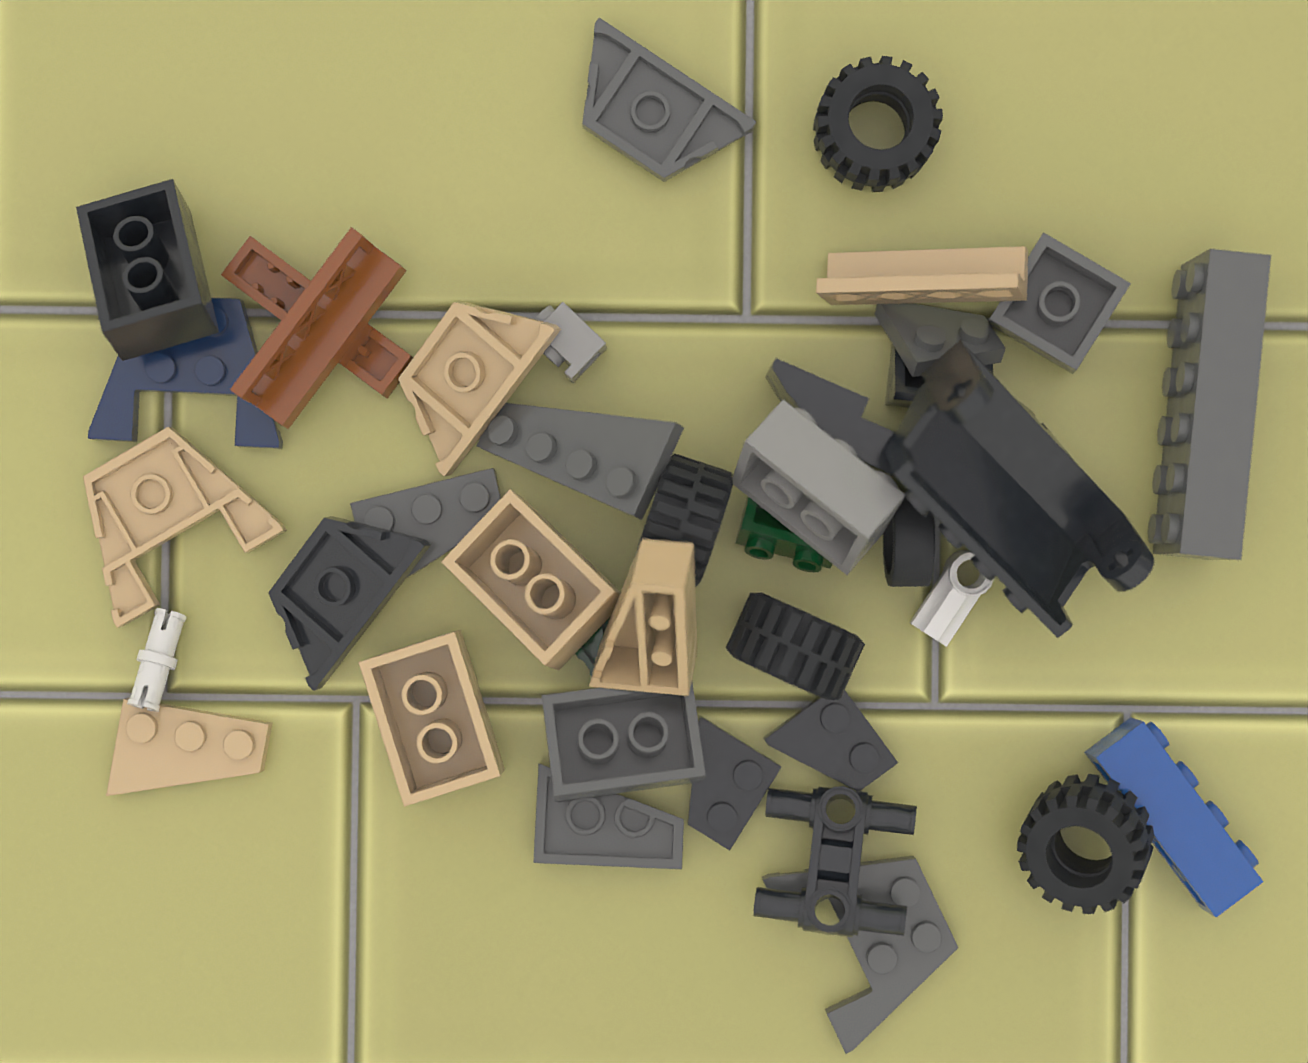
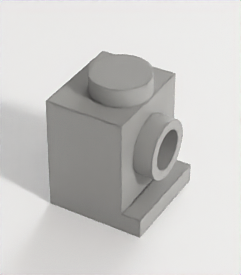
(574, 343)

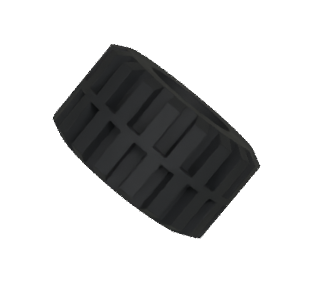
(889, 86)
(689, 507)
(795, 646)
(1070, 876)

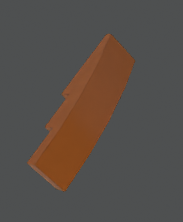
(277, 288)

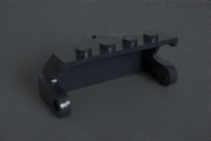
(1010, 491)

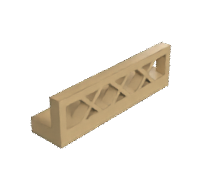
(926, 276)

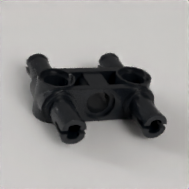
(835, 861)

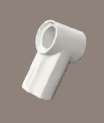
(949, 601)

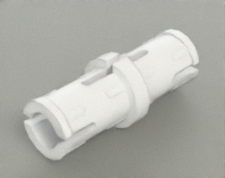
(156, 660)

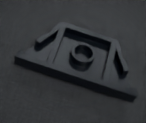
(340, 588)

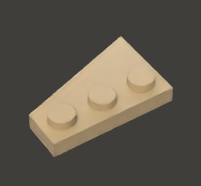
(183, 747)

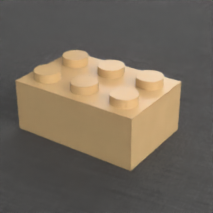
(533, 580)
(432, 718)

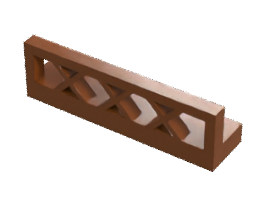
(318, 329)

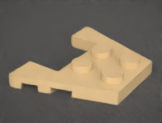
(155, 496)

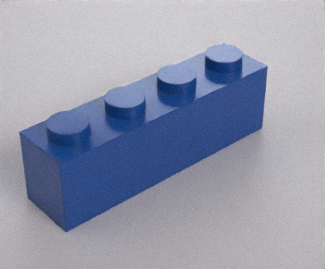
(1185, 828)

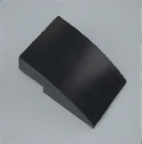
(834, 410)

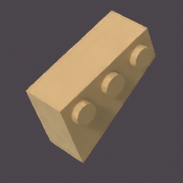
(653, 624)

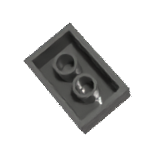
(621, 741)

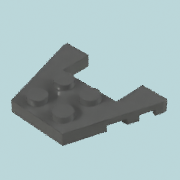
(890, 962)

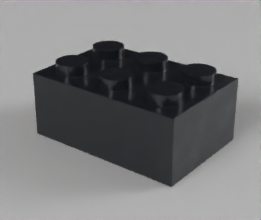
(146, 270)

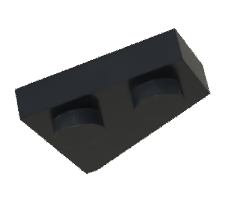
(834, 741)
(732, 785)

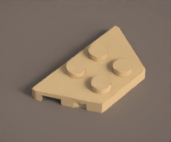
(469, 374)

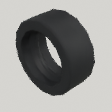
(909, 547)

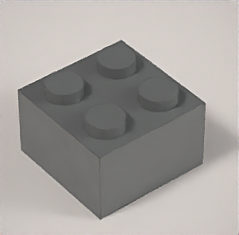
(1064, 305)

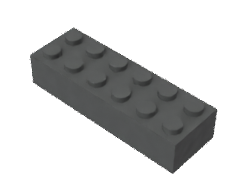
(1210, 405)

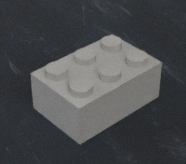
(816, 486)

